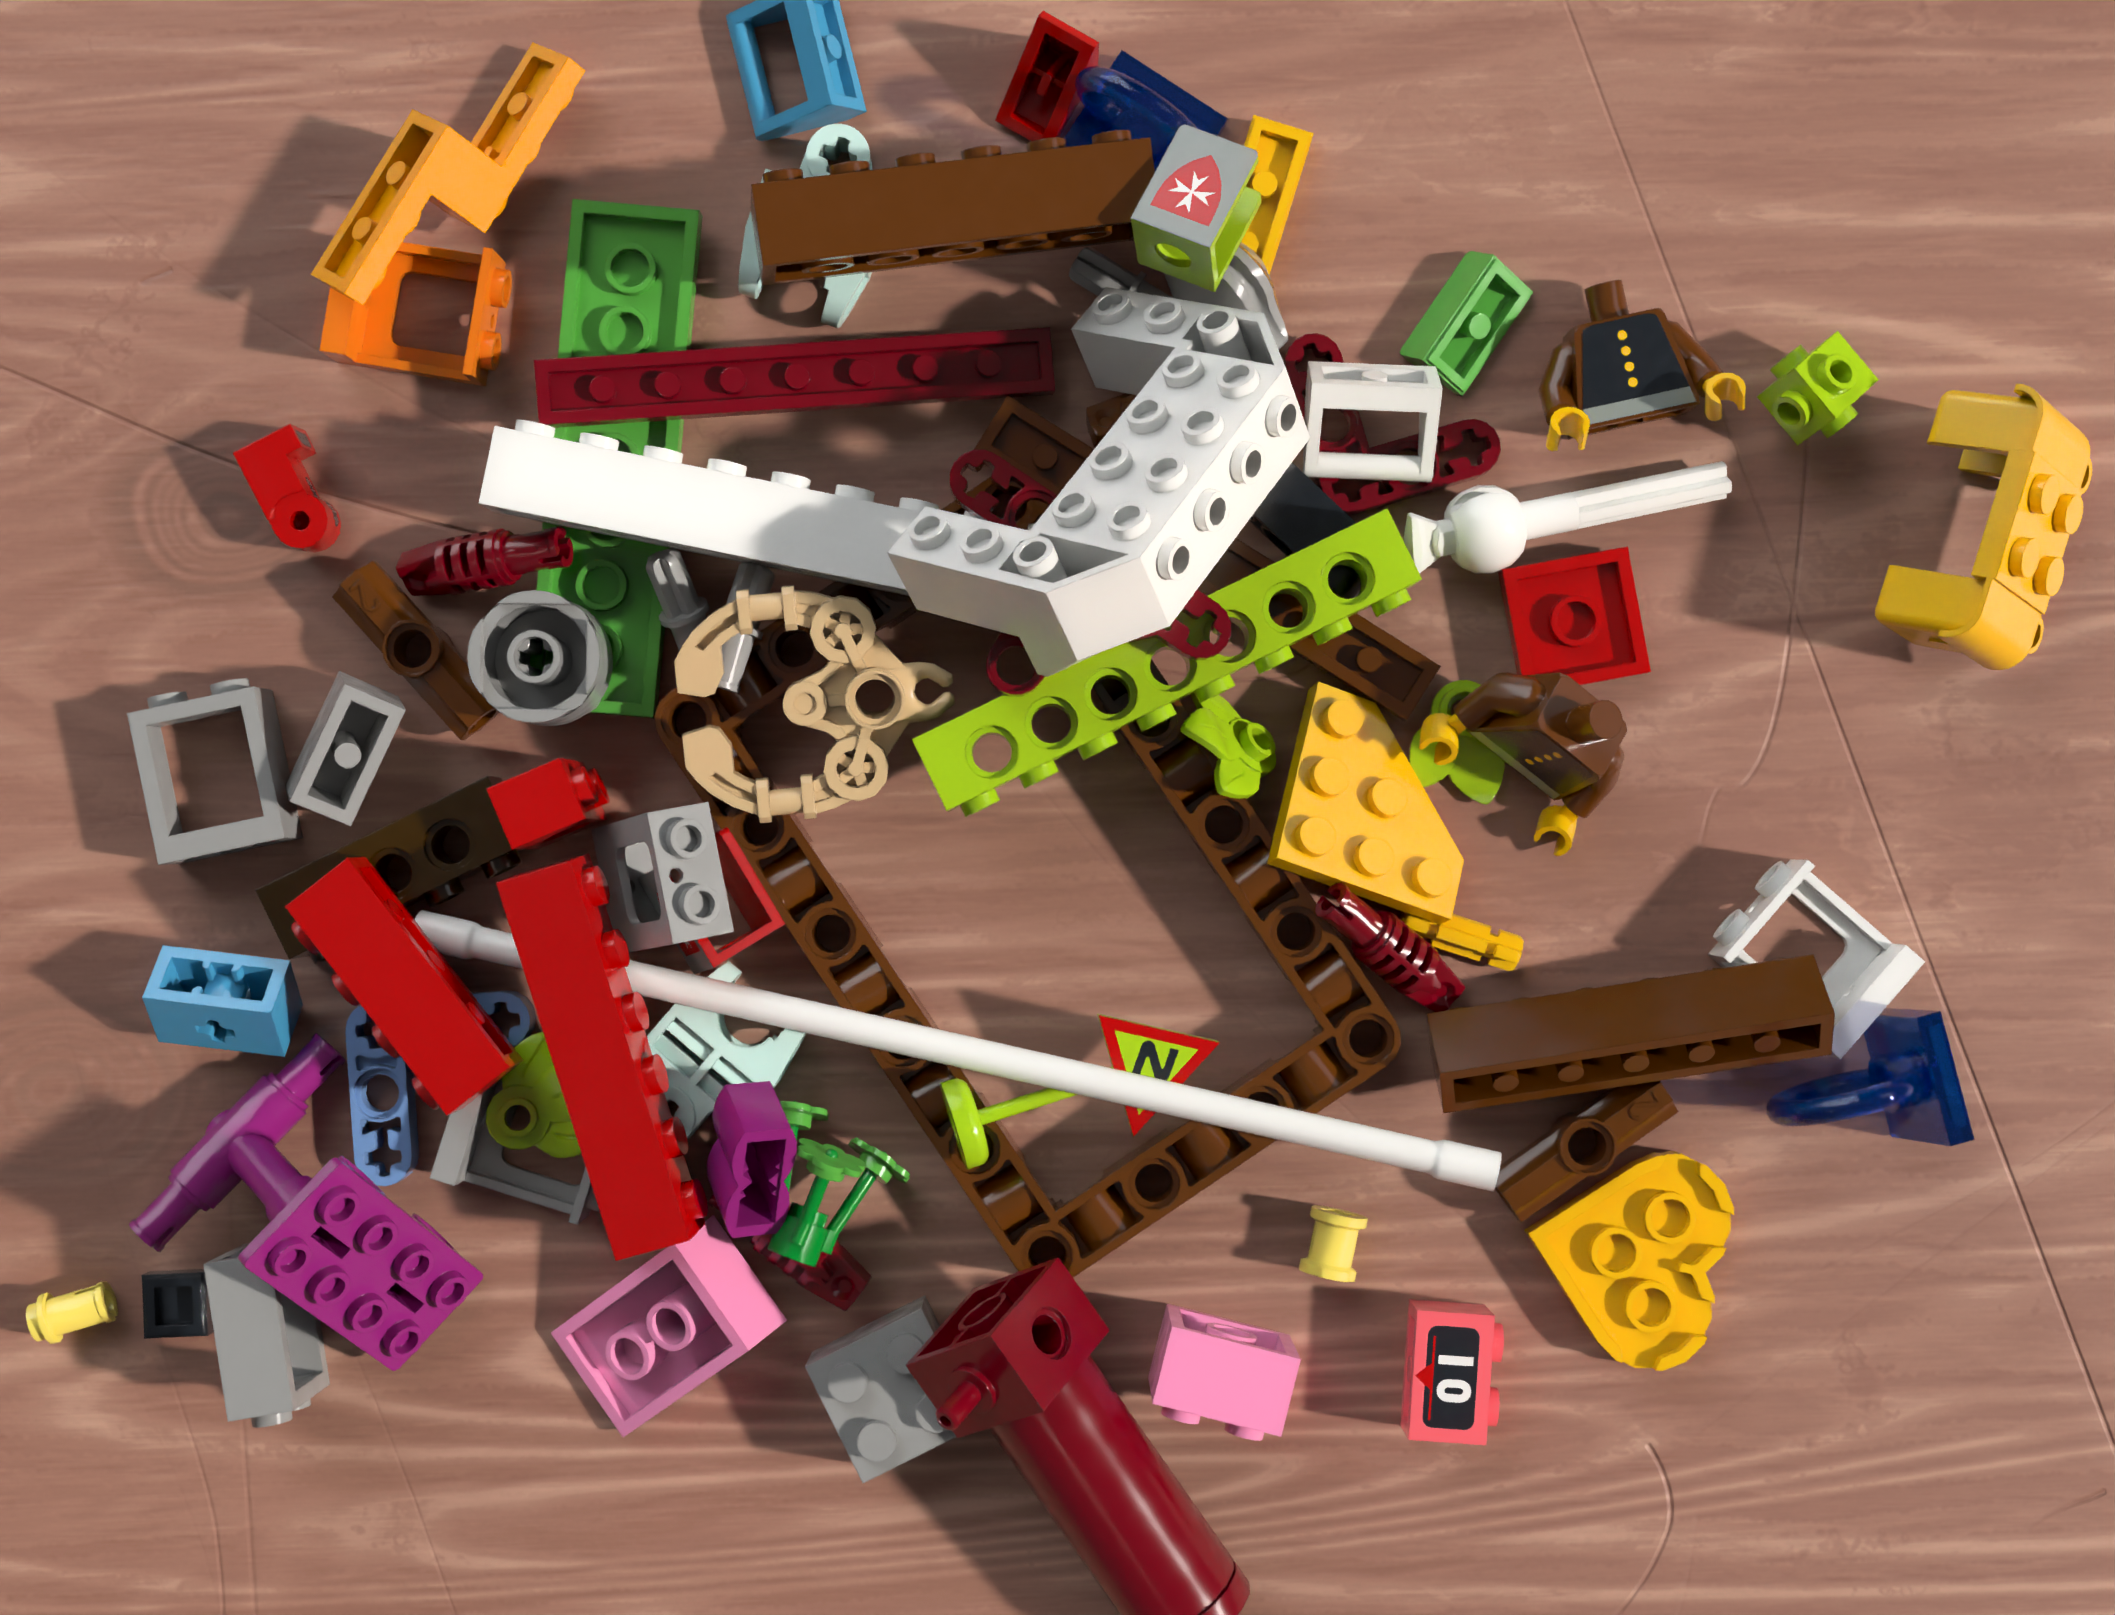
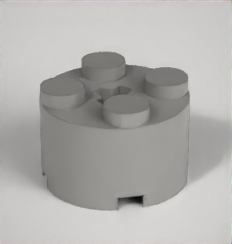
(520, 628)

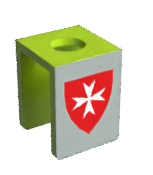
(1196, 208)

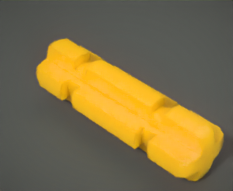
(1470, 939)

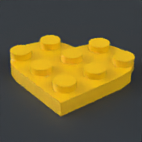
(1639, 1256)

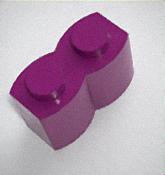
(751, 1159)

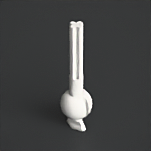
(1489, 526)

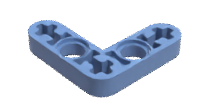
(368, 1059)

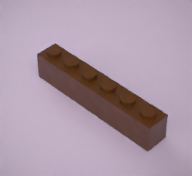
(1630, 1033)

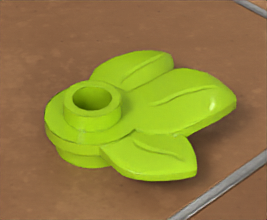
(1242, 746)
(1476, 768)
(537, 1089)

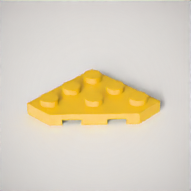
(1362, 813)

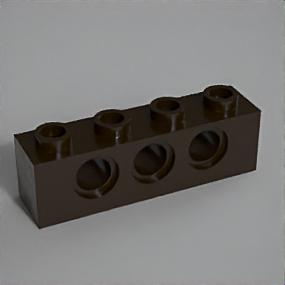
(418, 840)

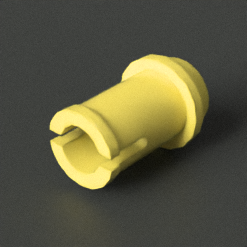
(70, 1312)

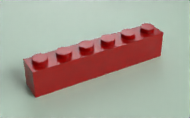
(604, 1056)

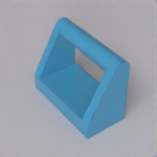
(823, 59)

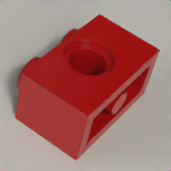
(549, 803)

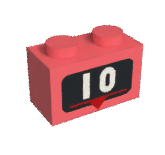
(1450, 1372)

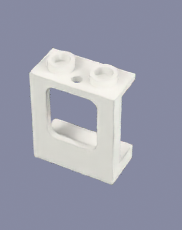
(1860, 979)

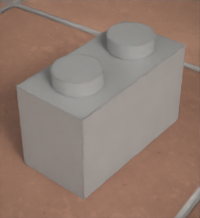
(344, 748)

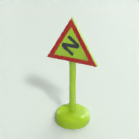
(1131, 1048)

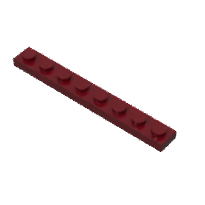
(794, 377)

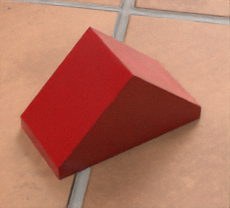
(1044, 82)

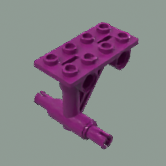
(330, 1237)

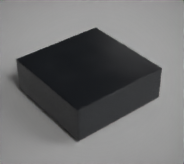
(176, 1304)

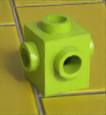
(1817, 388)

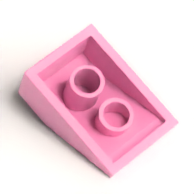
(668, 1327)

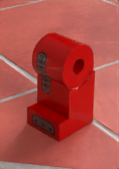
(286, 491)

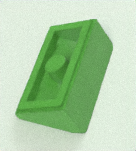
(1467, 320)

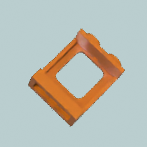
(365, 332)

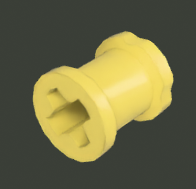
(1333, 1243)

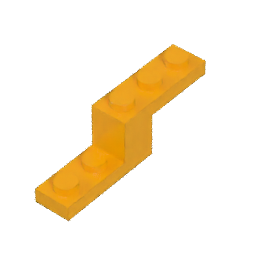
(445, 168)

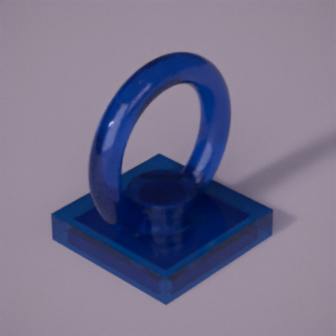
(1138, 101)
(1906, 1076)

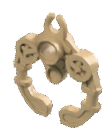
(823, 701)

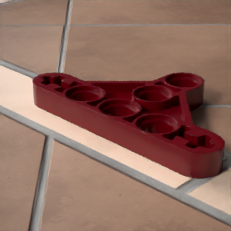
(984, 504)

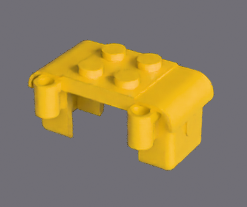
(2020, 555)

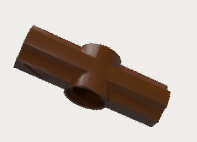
(390, 623)
(1545, 1166)

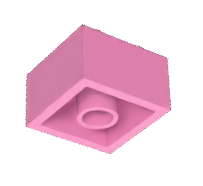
(1223, 1373)

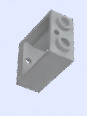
(269, 763)
(264, 1345)

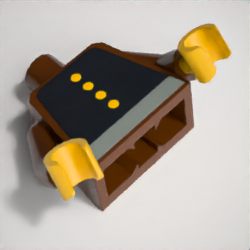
(1628, 372)
(1548, 734)

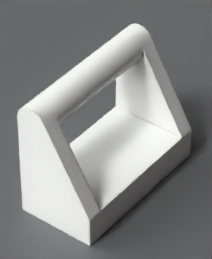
(1378, 389)

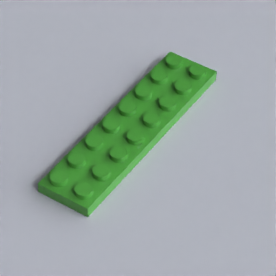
(624, 294)

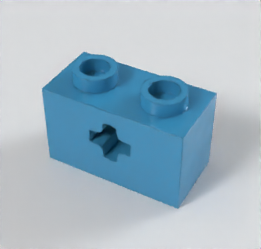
(223, 1000)

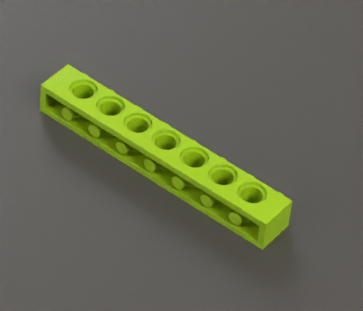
(1368, 547)

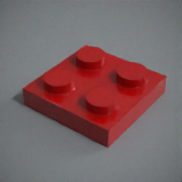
(1576, 617)

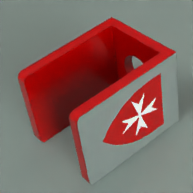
(746, 892)

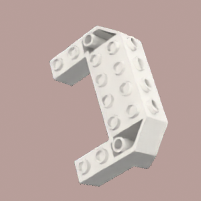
(1147, 504)

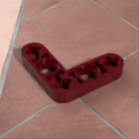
(1356, 441)

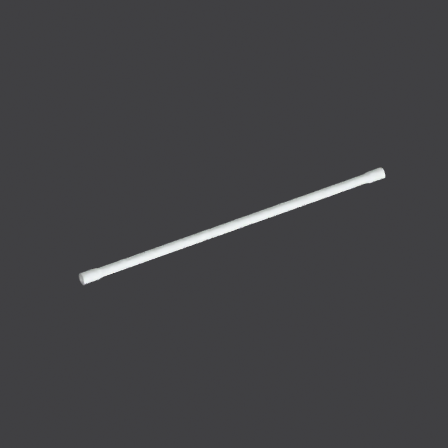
(1440, 1158)

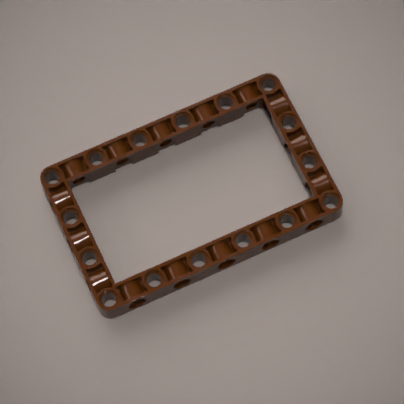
(866, 982)

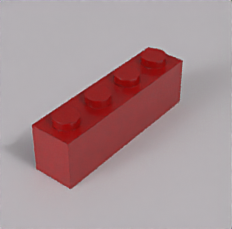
(402, 985)

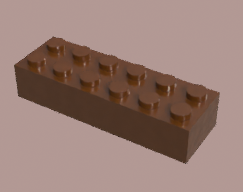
(948, 209)

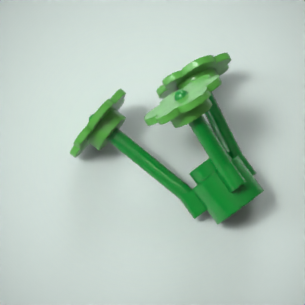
(804, 1230)

